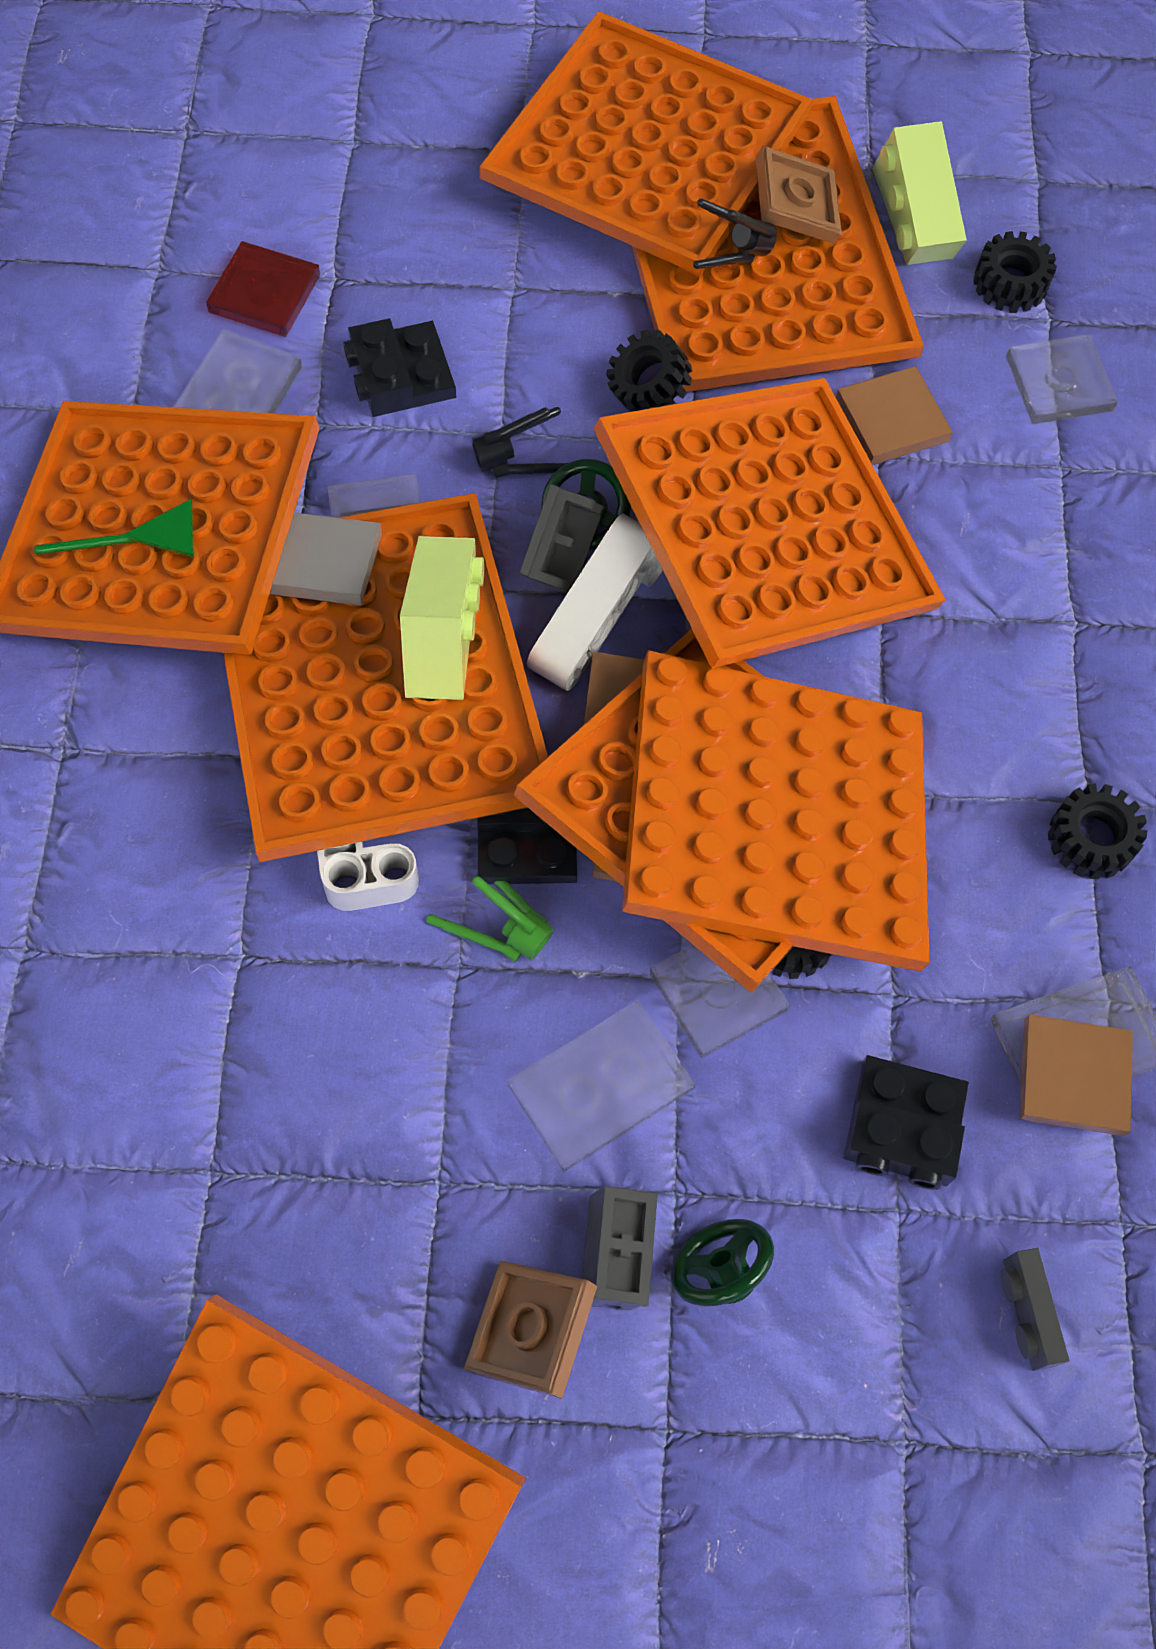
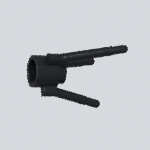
(749, 236)
(495, 447)

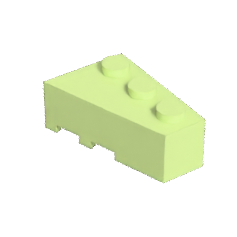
(920, 193)
(440, 616)

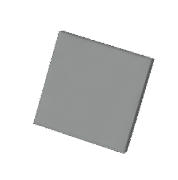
(327, 559)

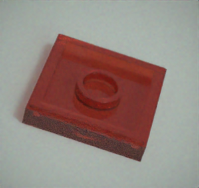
(263, 288)

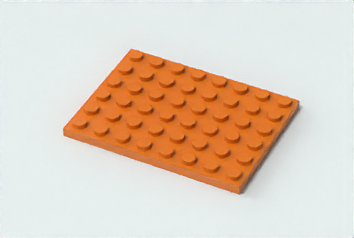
(804, 302)
(326, 719)

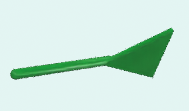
(168, 531)

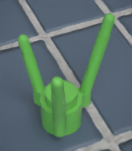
(525, 929)

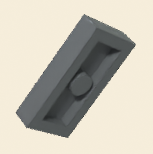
(1039, 1328)

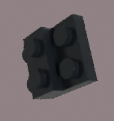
(398, 366)
(523, 850)
(907, 1123)

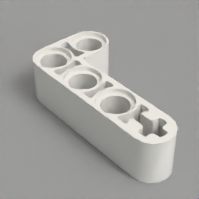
(595, 603)
(368, 867)

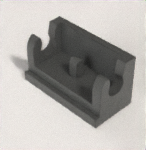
(562, 538)
(620, 1246)

